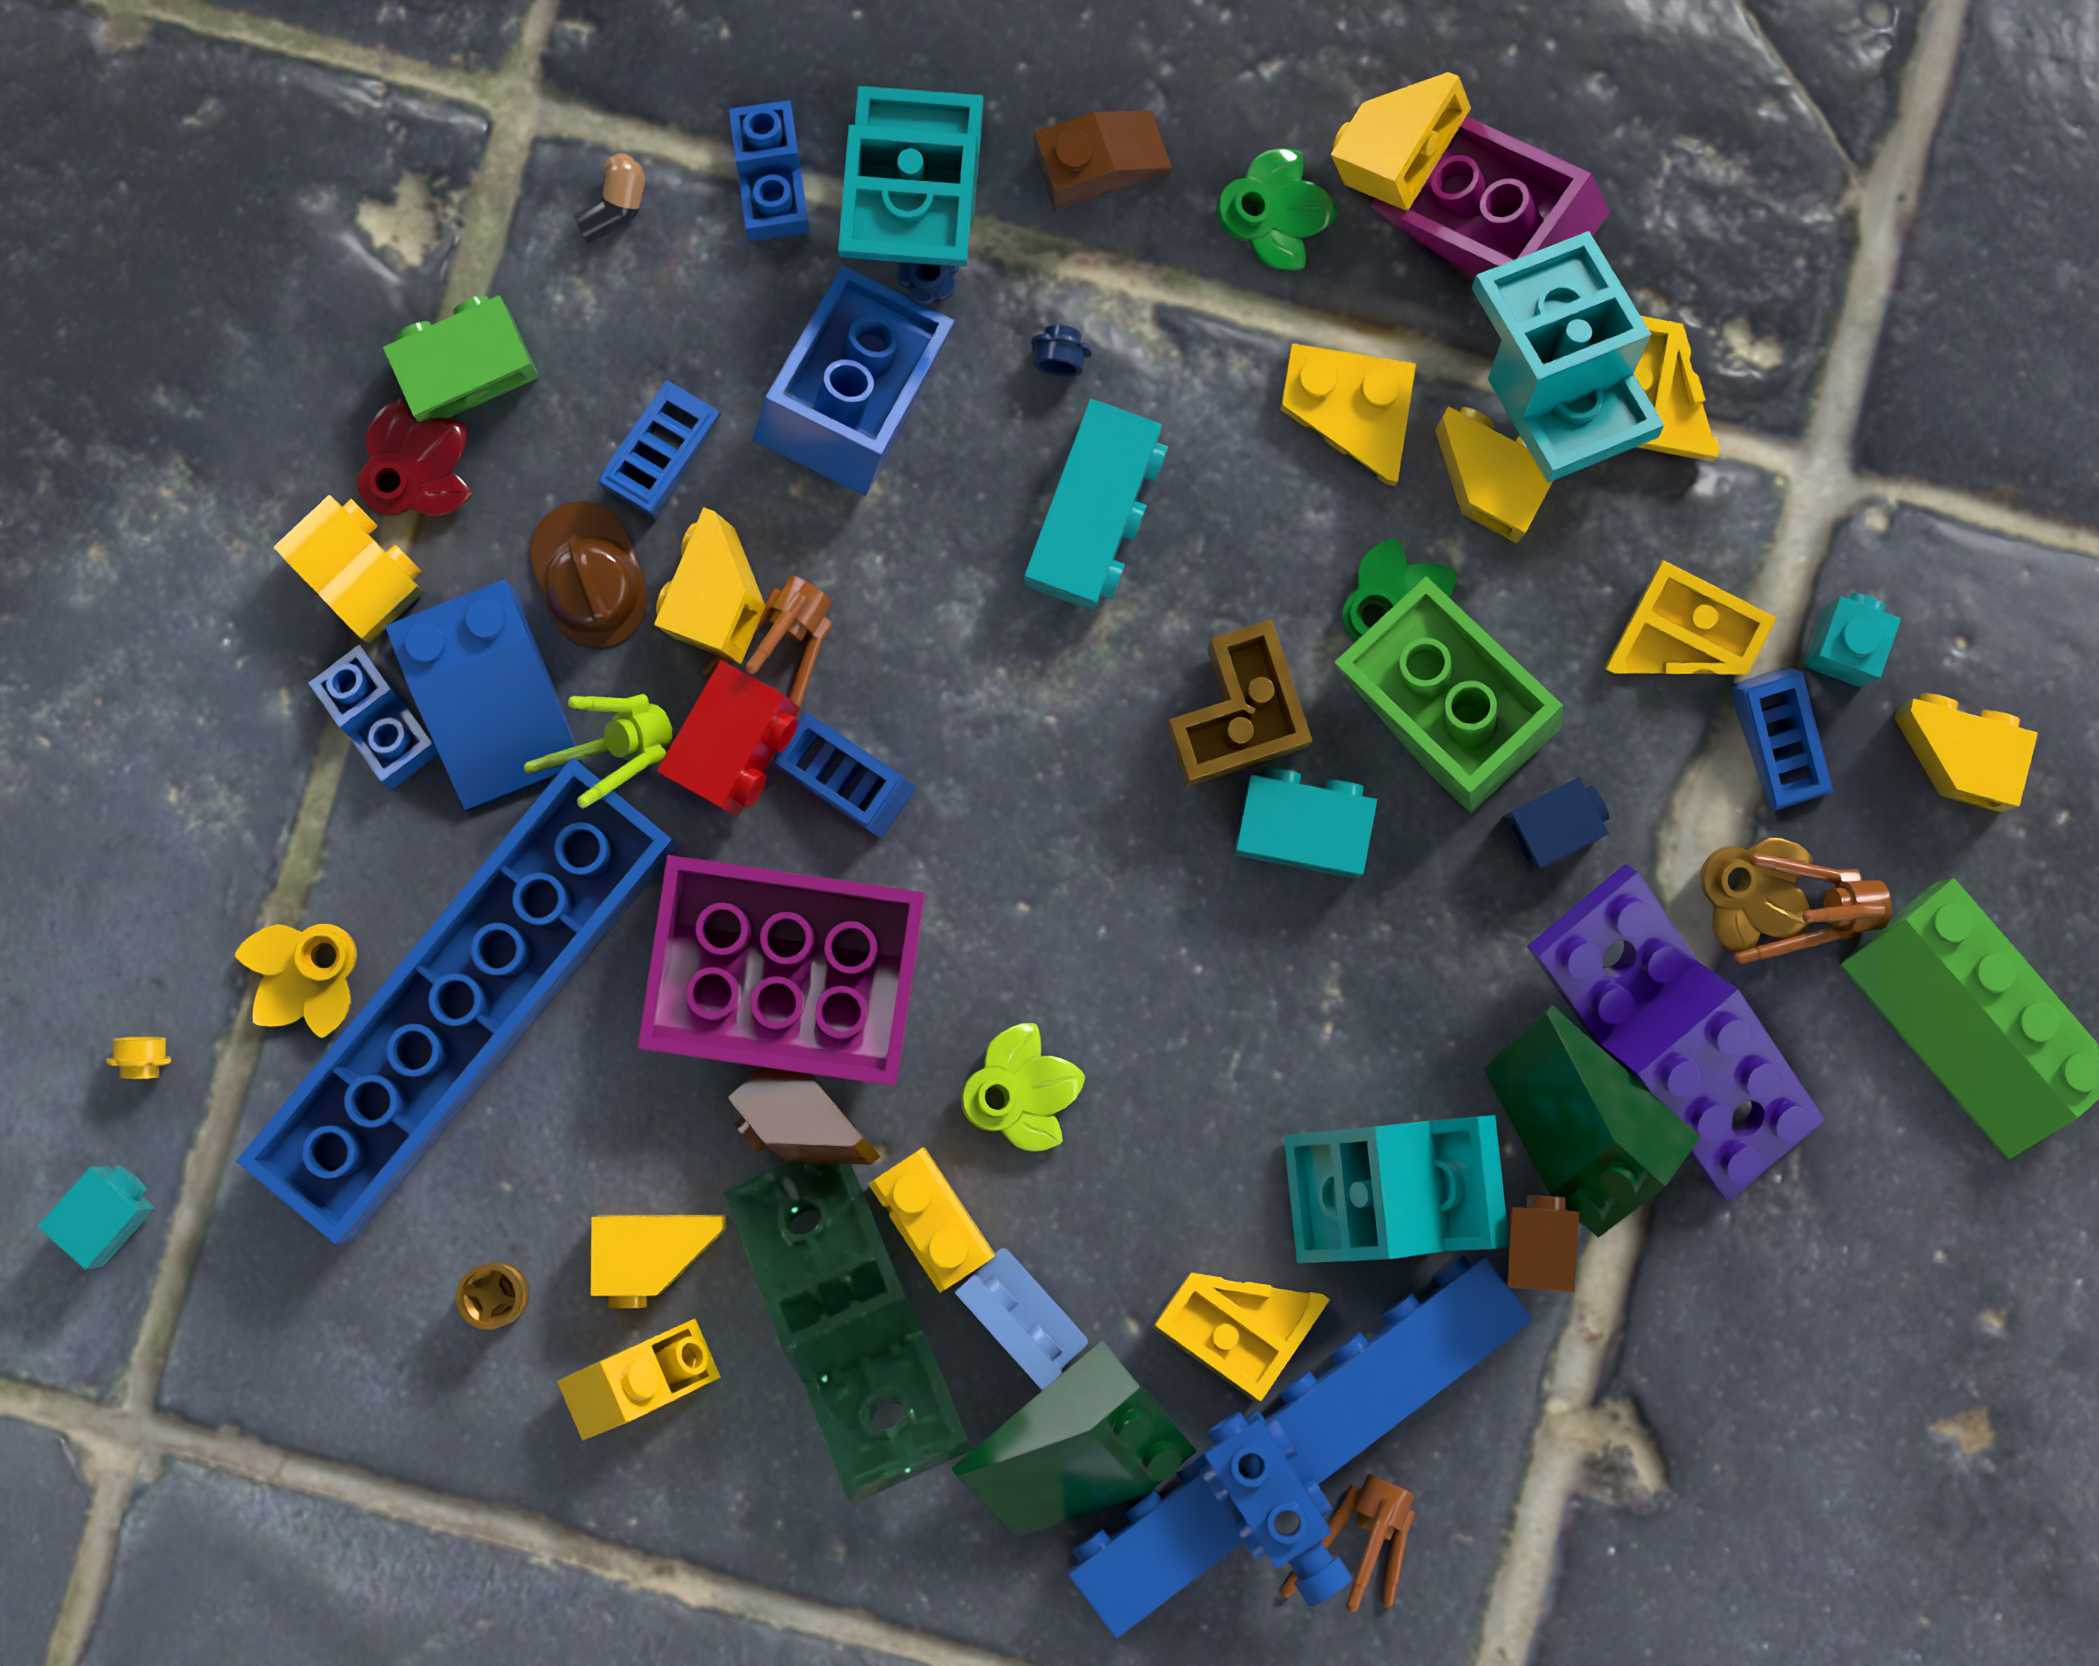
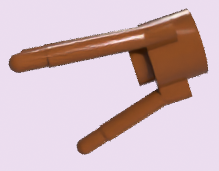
(792, 612)
(1848, 907)
(1384, 1513)

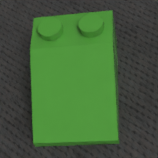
(1451, 694)

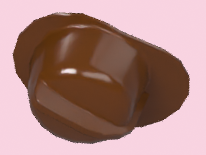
(588, 574)

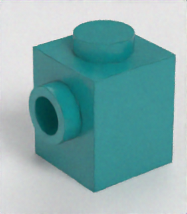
(1852, 639)
(97, 1215)

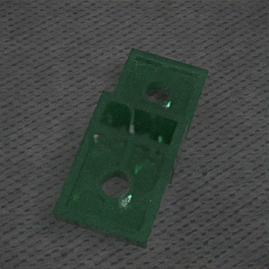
(847, 1325)

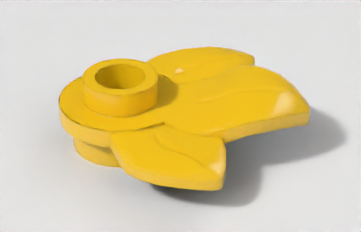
(294, 981)

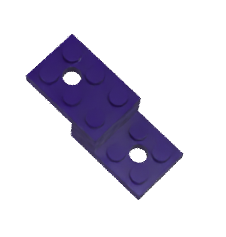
(1677, 1030)

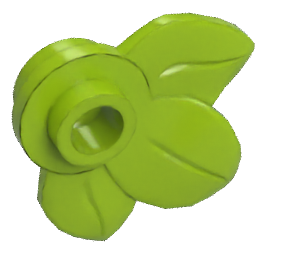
(1031, 1089)

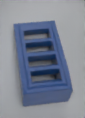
(654, 500)
(1760, 743)
(886, 804)

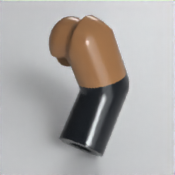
(619, 199)

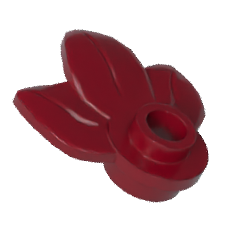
(422, 458)

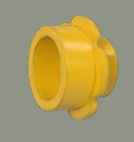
(139, 1056)

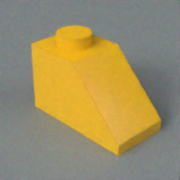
(1400, 139)
(646, 1253)

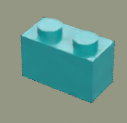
(1305, 824)

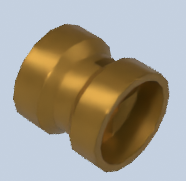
(481, 1295)

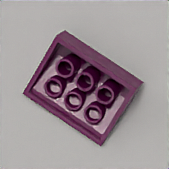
(782, 970)

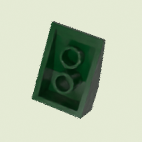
(1587, 1121)
(1076, 1448)

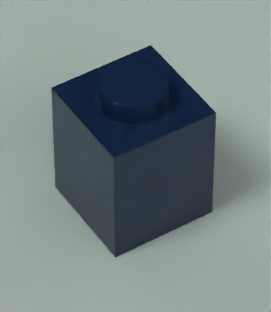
(1557, 823)

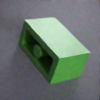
(460, 359)

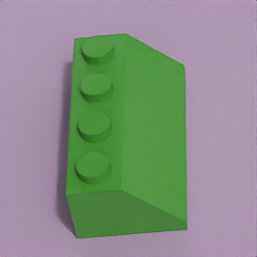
(1979, 1018)

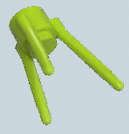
(636, 734)

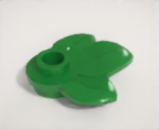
(1285, 209)
(1385, 581)

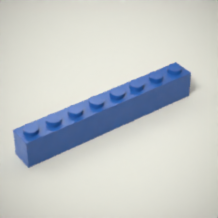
(1326, 1420)

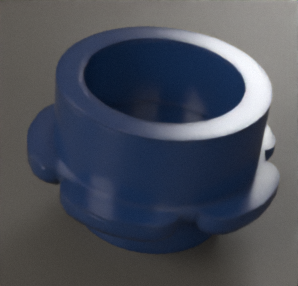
(924, 290)
(1060, 351)

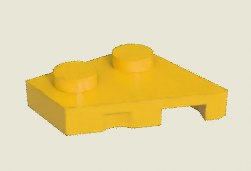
(1675, 393)
(1353, 403)
(1689, 629)
(1239, 1328)

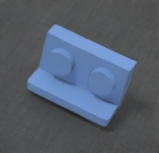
(1022, 1317)

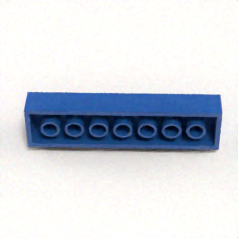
(456, 1005)

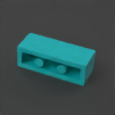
(1096, 506)

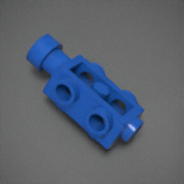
(1266, 1496)

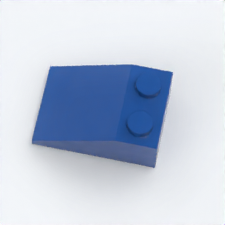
(852, 380)
(483, 691)

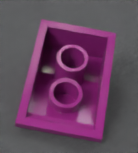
(1498, 201)

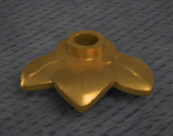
(1762, 901)

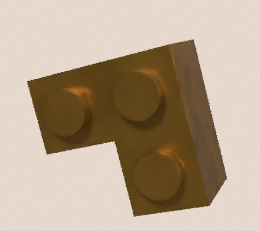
(1258, 714)

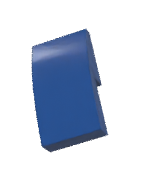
(769, 171)
(374, 717)

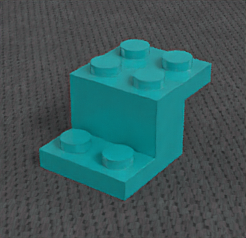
(911, 176)
(1568, 356)
(1396, 1190)

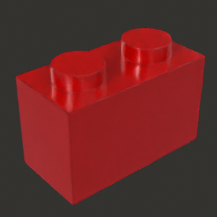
(730, 739)

